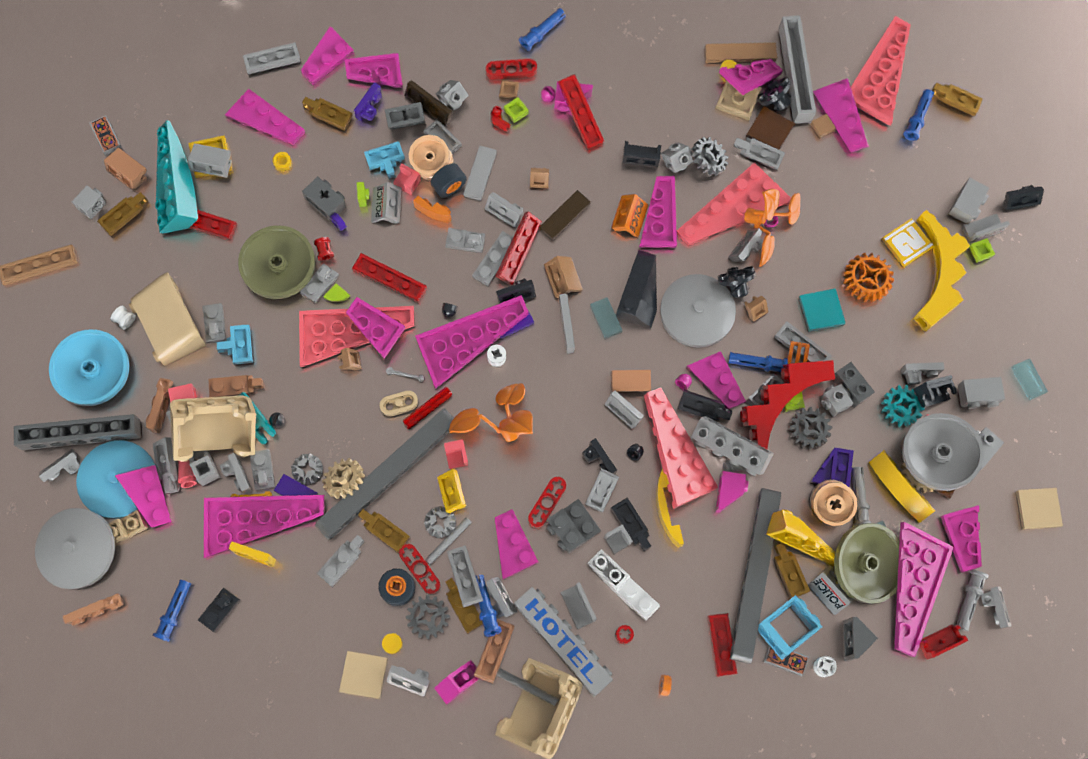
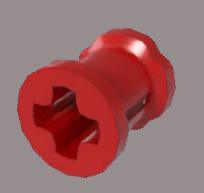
(323, 248)

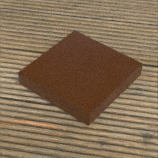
(770, 128)

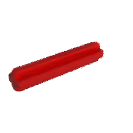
(427, 407)

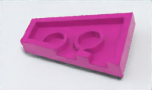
(326, 56)
(378, 69)
(751, 76)
(375, 325)
(718, 378)
(147, 494)
(963, 534)

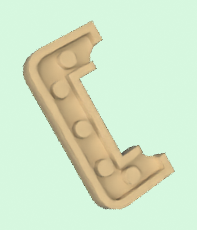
(166, 320)
(212, 425)
(535, 722)

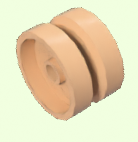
(429, 155)
(841, 511)

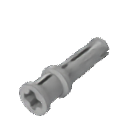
(858, 482)
(973, 590)

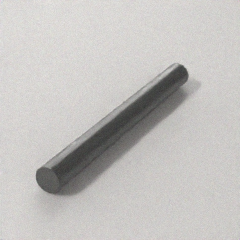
(527, 687)

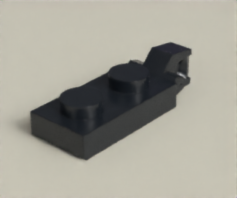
(703, 406)
(632, 523)

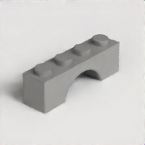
(202, 465)

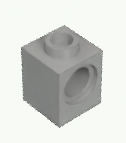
(89, 201)

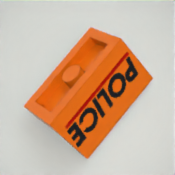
(630, 214)

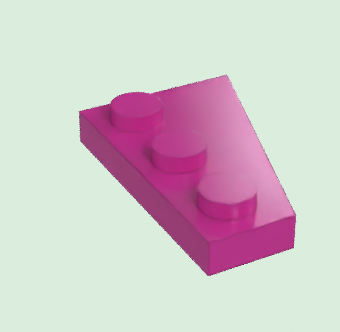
(513, 545)

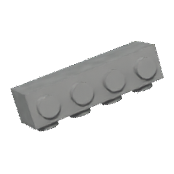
(732, 445)

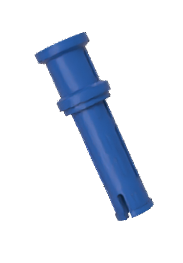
(536, 33)
(917, 121)
(767, 363)
(183, 587)
(487, 614)

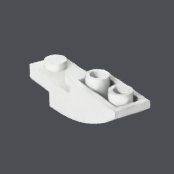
(623, 585)

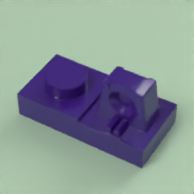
(365, 106)

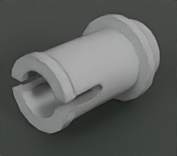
(727, 466)

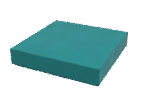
(822, 310)

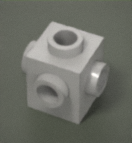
(452, 94)
(677, 157)
(836, 399)

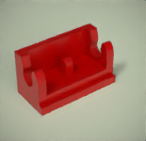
(942, 641)

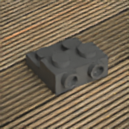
(572, 526)

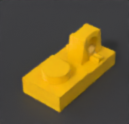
(451, 491)

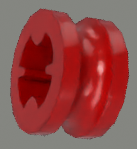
(624, 628)

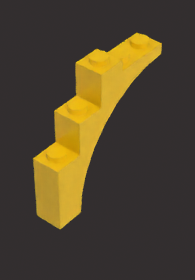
(948, 271)

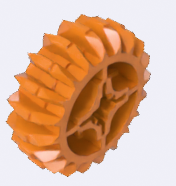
(873, 290)

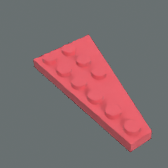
(880, 77)
(730, 205)
(329, 331)
(678, 455)

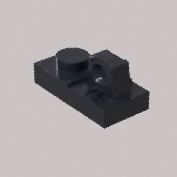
(1023, 197)
(521, 287)
(596, 452)
(218, 610)

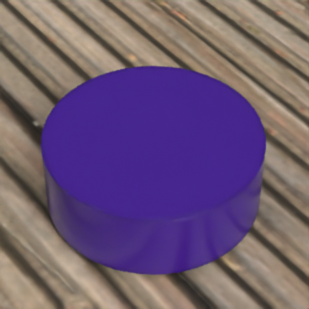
(338, 222)

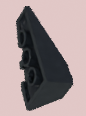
(640, 293)

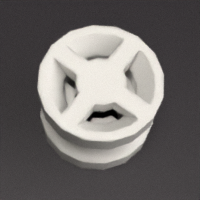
(123, 317)
(495, 359)
(829, 665)

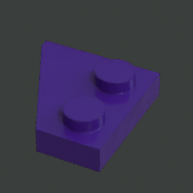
(836, 467)

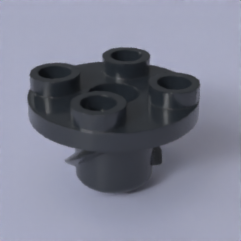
(776, 94)
(737, 280)

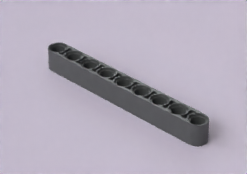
(385, 474)
(754, 578)

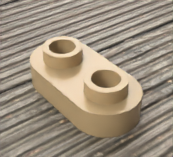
(398, 402)

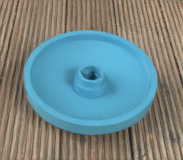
(89, 367)
(97, 480)

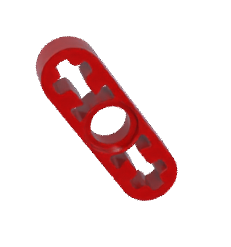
(507, 75)
(535, 511)
(415, 554)

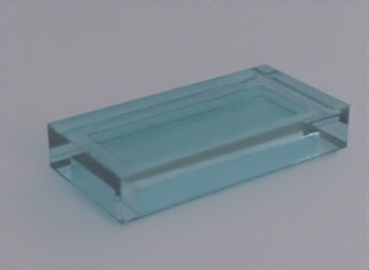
(606, 318)
(1029, 379)

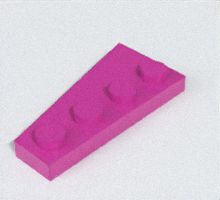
(842, 110)
(259, 114)
(660, 222)

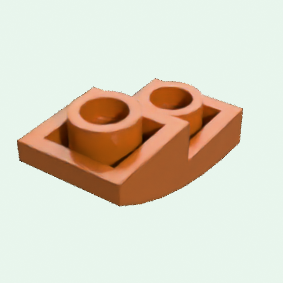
(436, 212)

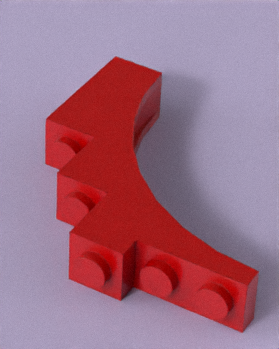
(775, 396)

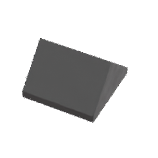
(856, 638)

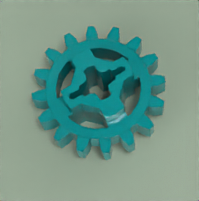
(900, 413)

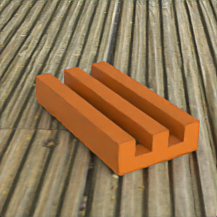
(799, 345)

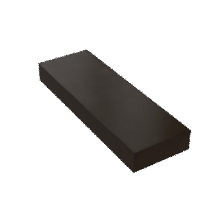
(430, 103)
(565, 215)

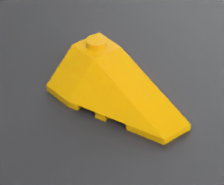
(797, 534)

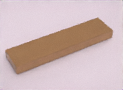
(740, 52)
(38, 264)

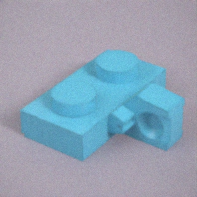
(385, 158)
(238, 345)

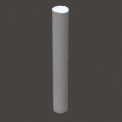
(447, 541)

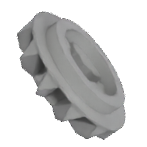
(311, 476)
(437, 530)

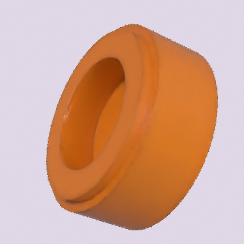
(665, 685)

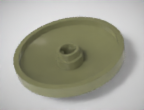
(276, 262)
(868, 563)

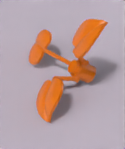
(759, 217)
(515, 424)

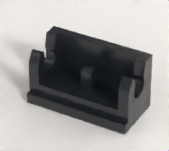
(641, 155)
(935, 391)

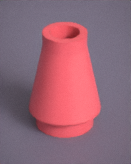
(185, 475)

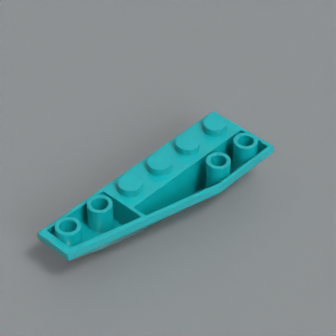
(174, 183)

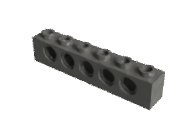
(77, 432)

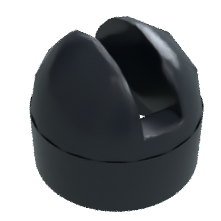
(449, 310)
(280, 420)
(631, 452)

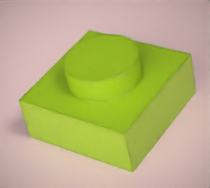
(516, 109)
(362, 194)
(982, 250)
(795, 403)

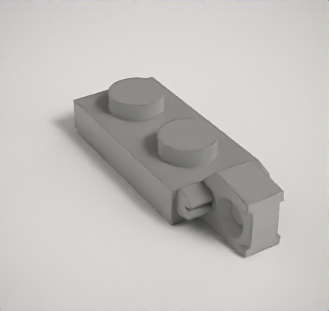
(760, 152)
(166, 465)
(341, 561)

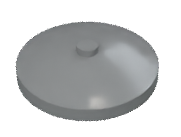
(697, 310)
(943, 452)
(74, 548)

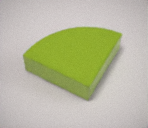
(336, 294)

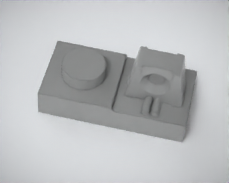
(503, 209)
(465, 240)
(749, 242)
(319, 283)
(214, 323)
(914, 371)
(67, 461)
(232, 467)
(262, 470)
(996, 598)
(504, 604)
(414, 683)

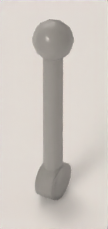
(390, 371)

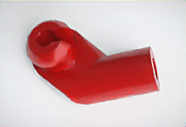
(497, 120)

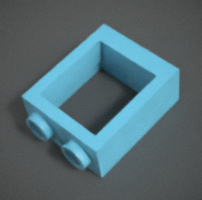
(775, 640)

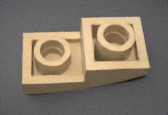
(128, 526)

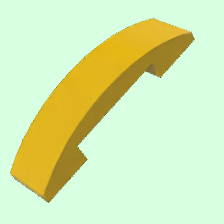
(901, 487)
(673, 532)

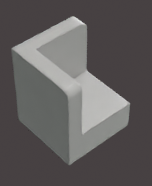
(618, 539)

